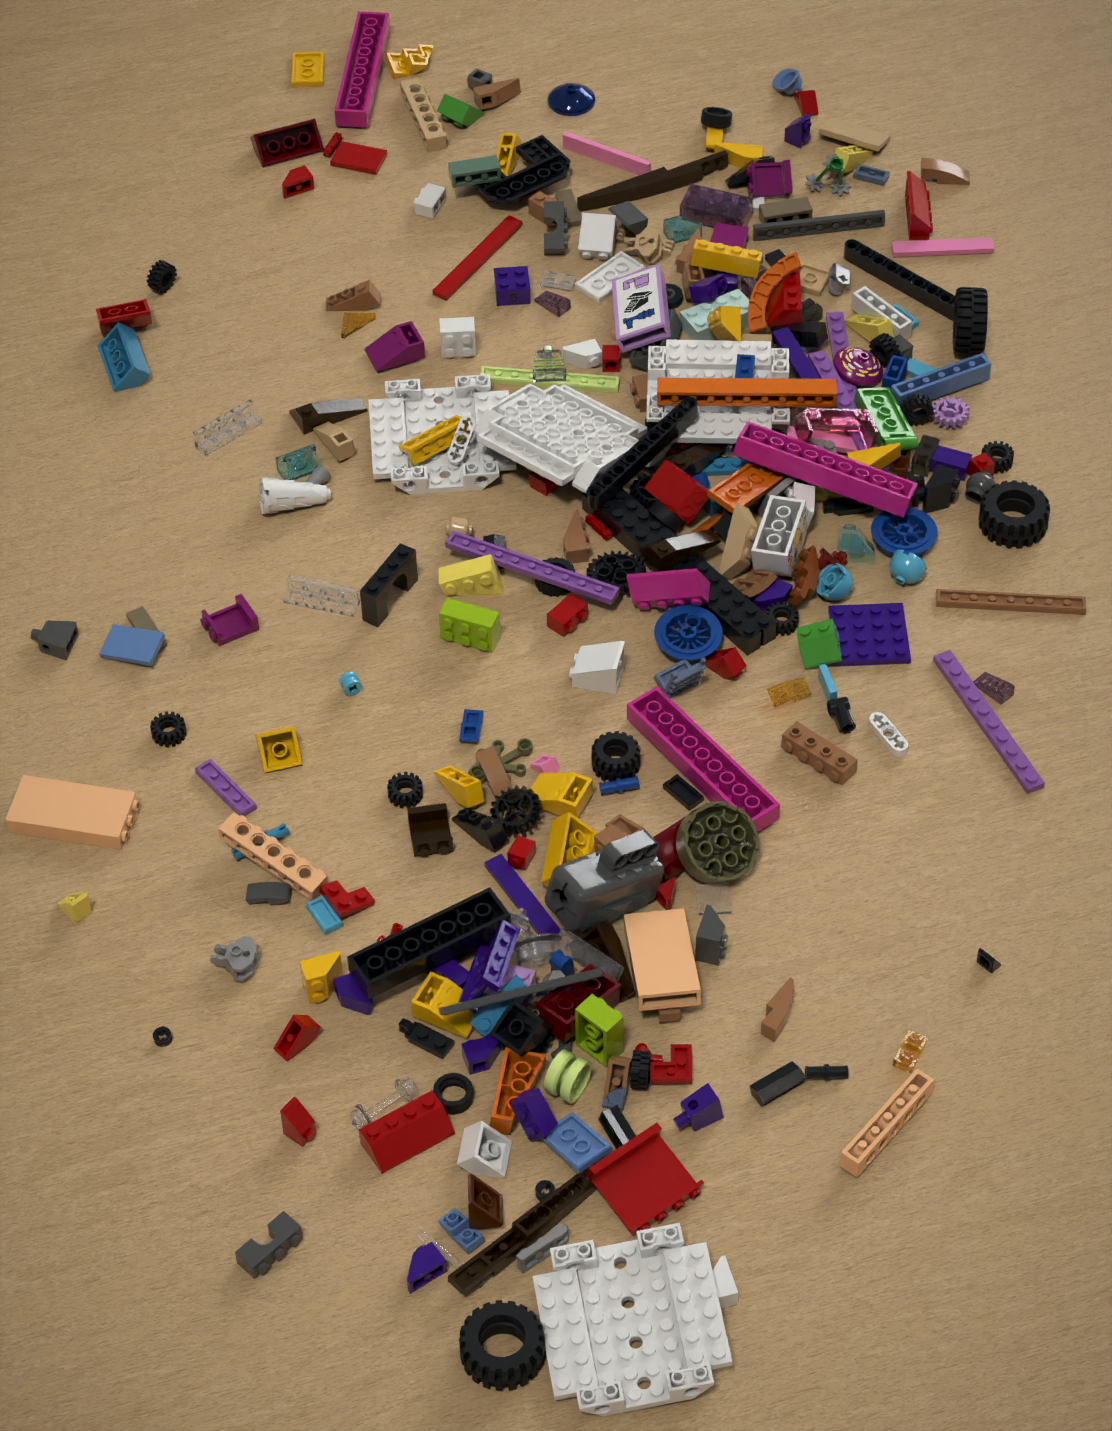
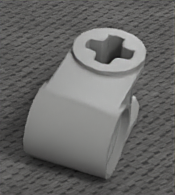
(838, 278)

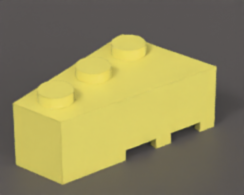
(471, 577)

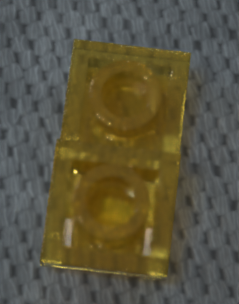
(789, 690)
(910, 1051)

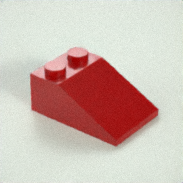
(677, 490)

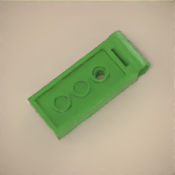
(887, 416)

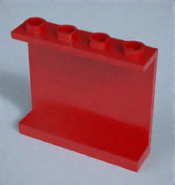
(643, 1180)

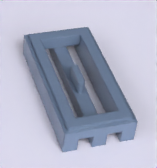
(871, 175)

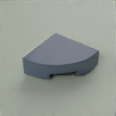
(614, 1098)

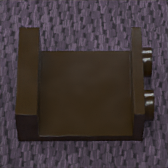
(430, 830)

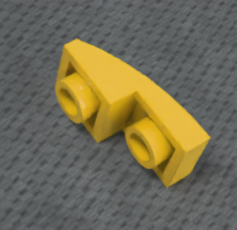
(713, 135)

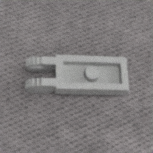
(540, 1249)

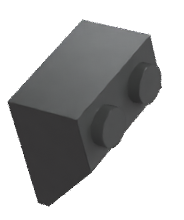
(711, 938)

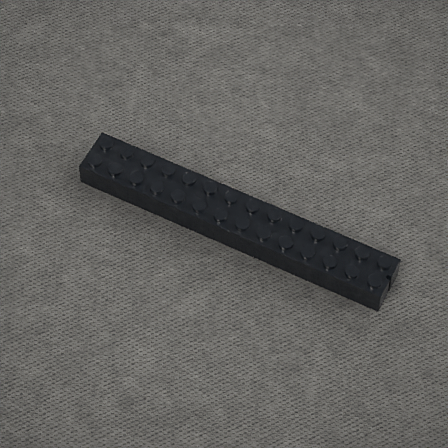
(636, 527)

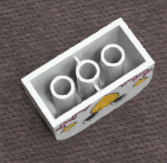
(780, 535)

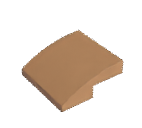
(755, 582)

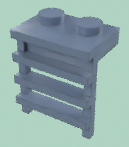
(680, 677)

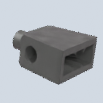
(56, 638)

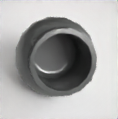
(977, 486)

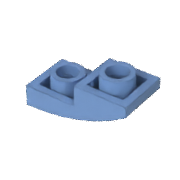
(458, 1229)

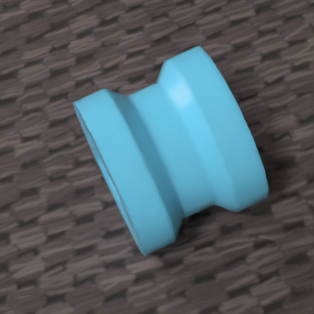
(350, 683)

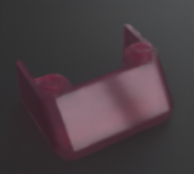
(835, 419)

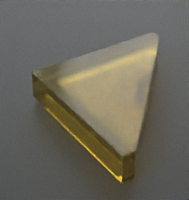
(355, 321)

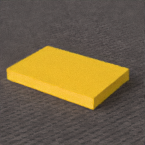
(307, 69)

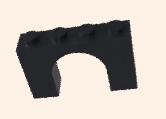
(398, 570)

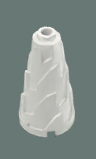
(288, 495)

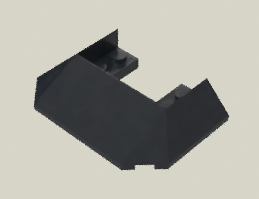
(546, 168)

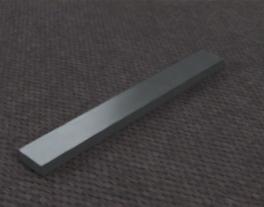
(818, 225)
(521, 991)

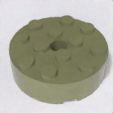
(698, 839)

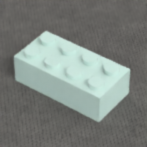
(695, 318)

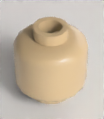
(460, 525)

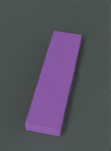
(225, 788)

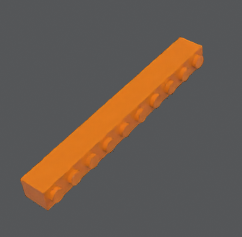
(748, 391)

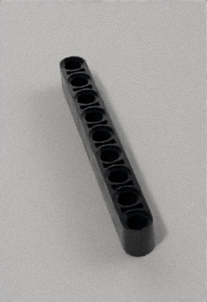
(900, 278)
(642, 453)

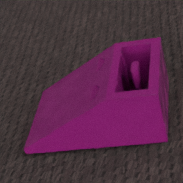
(396, 347)

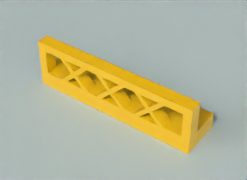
(432, 441)

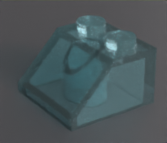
(297, 463)
(853, 540)

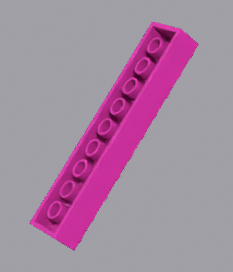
(362, 69)
(825, 469)
(700, 757)

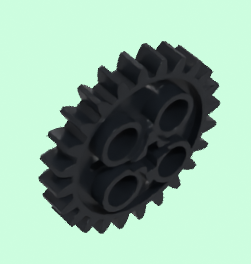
(614, 569)

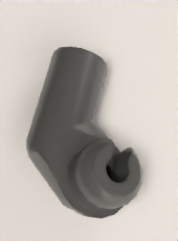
(562, 1045)

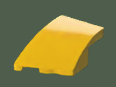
(408, 61)

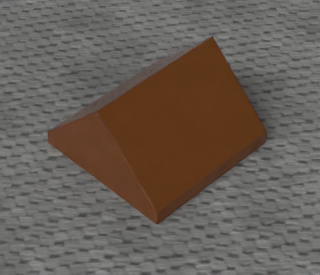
(484, 1204)

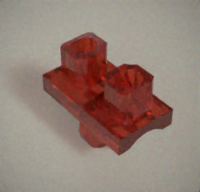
(827, 559)

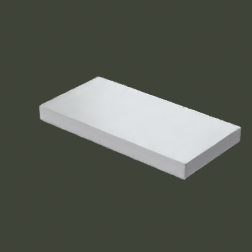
(598, 283)

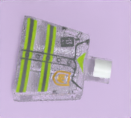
(549, 365)

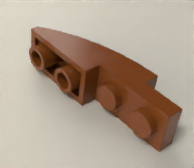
(806, 575)

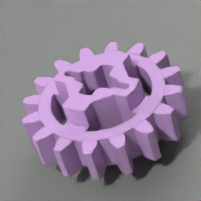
(950, 412)

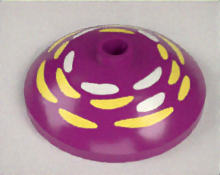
(858, 366)

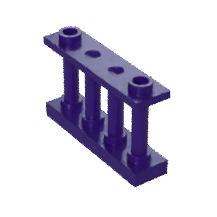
(490, 963)

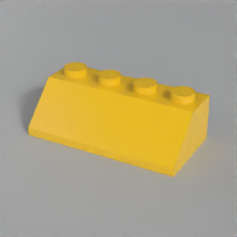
(726, 258)
(567, 841)

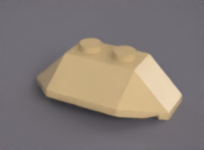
(739, 542)

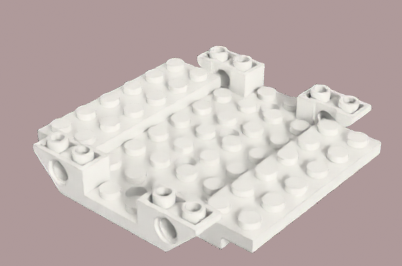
(716, 360)
(413, 411)
(558, 433)
(672, 1316)

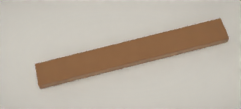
(1011, 601)

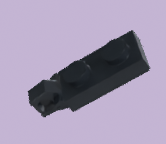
(845, 506)
(426, 1038)

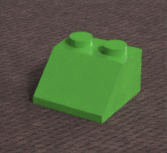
(458, 111)
(819, 644)

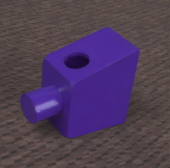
(699, 1109)

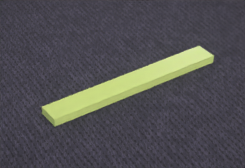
(577, 381)

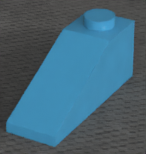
(488, 1015)

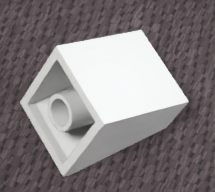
(597, 236)
(599, 667)

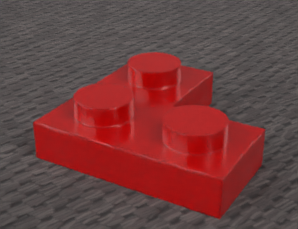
(343, 902)
(674, 1072)

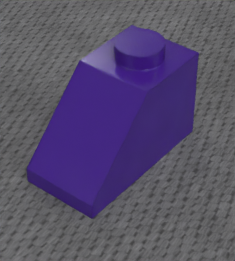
(425, 1266)

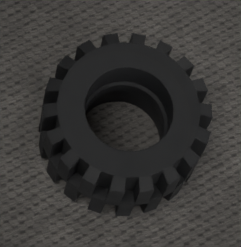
(615, 745)

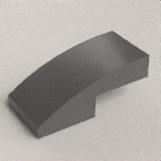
(271, 892)

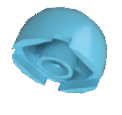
(907, 568)
(834, 582)

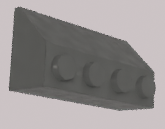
(639, 355)

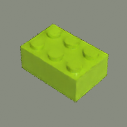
(469, 625)
(598, 1029)

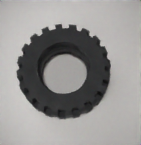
(970, 320)
(1014, 530)
(502, 1319)

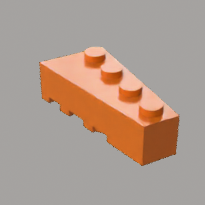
(515, 1076)

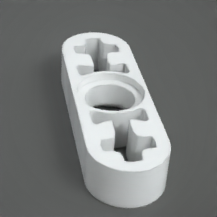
(452, 450)
(889, 742)

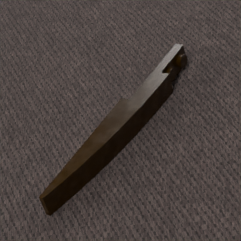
(653, 183)
(524, 1232)

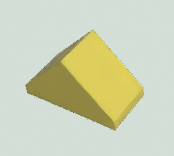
(76, 906)

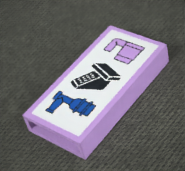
(641, 308)

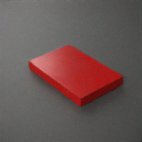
(358, 157)

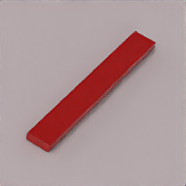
(477, 258)

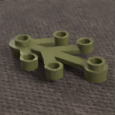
(524, 748)

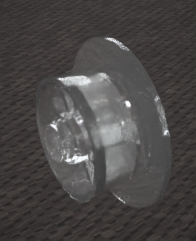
(536, 949)

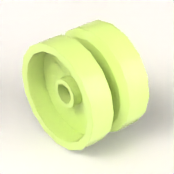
(567, 1076)

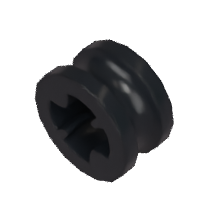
(160, 1031)
(544, 1184)

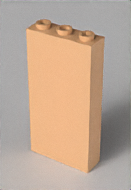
(72, 812)
(662, 959)

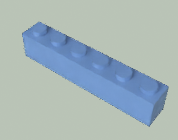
(945, 379)

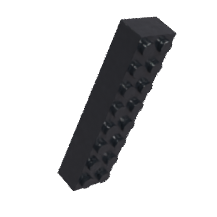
(427, 943)

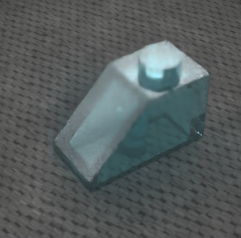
(680, 228)

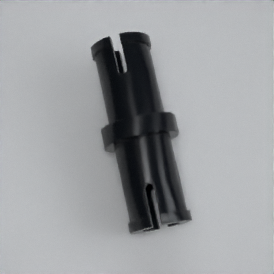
(826, 1072)

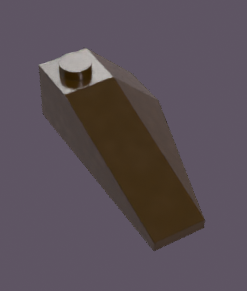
(318, 413)
(696, 457)
(674, 550)
(605, 939)

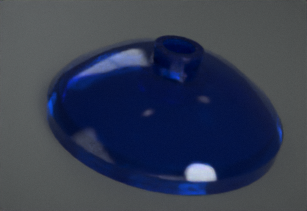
(571, 99)

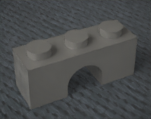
(554, 214)
(258, 1258)

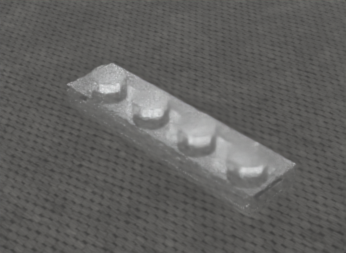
(586, 954)

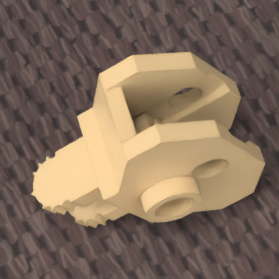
(646, 245)

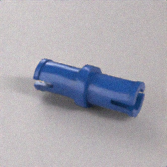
(619, 785)

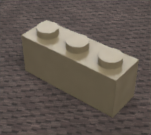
(785, 210)

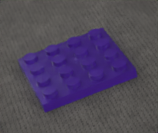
(871, 634)

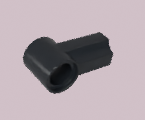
(840, 710)

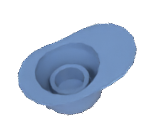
(788, 81)

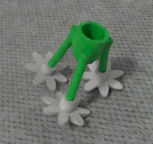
(835, 166)

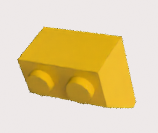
(725, 323)
(278, 748)
(319, 974)

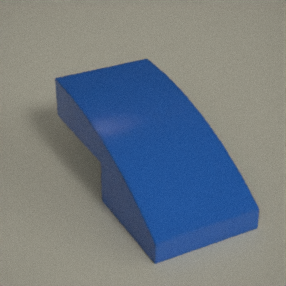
(471, 726)

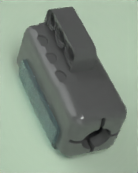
(606, 882)

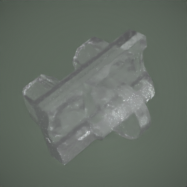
(518, 919)

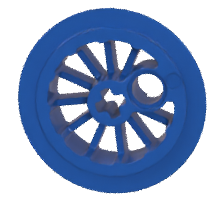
(904, 536)
(688, 635)

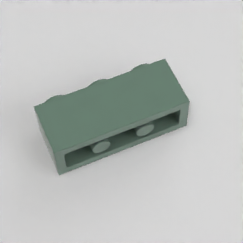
(474, 171)

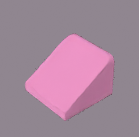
(545, 764)

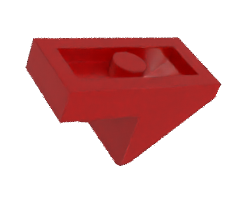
(807, 102)
(666, 893)

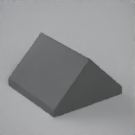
(630, 216)

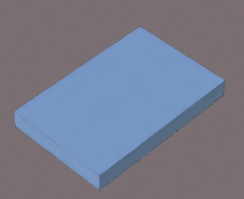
(132, 645)
(576, 1143)

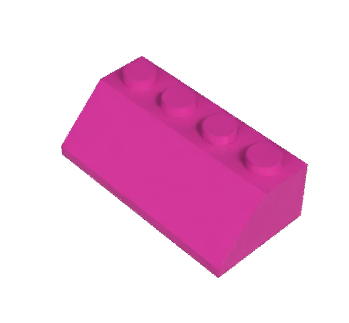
(668, 588)

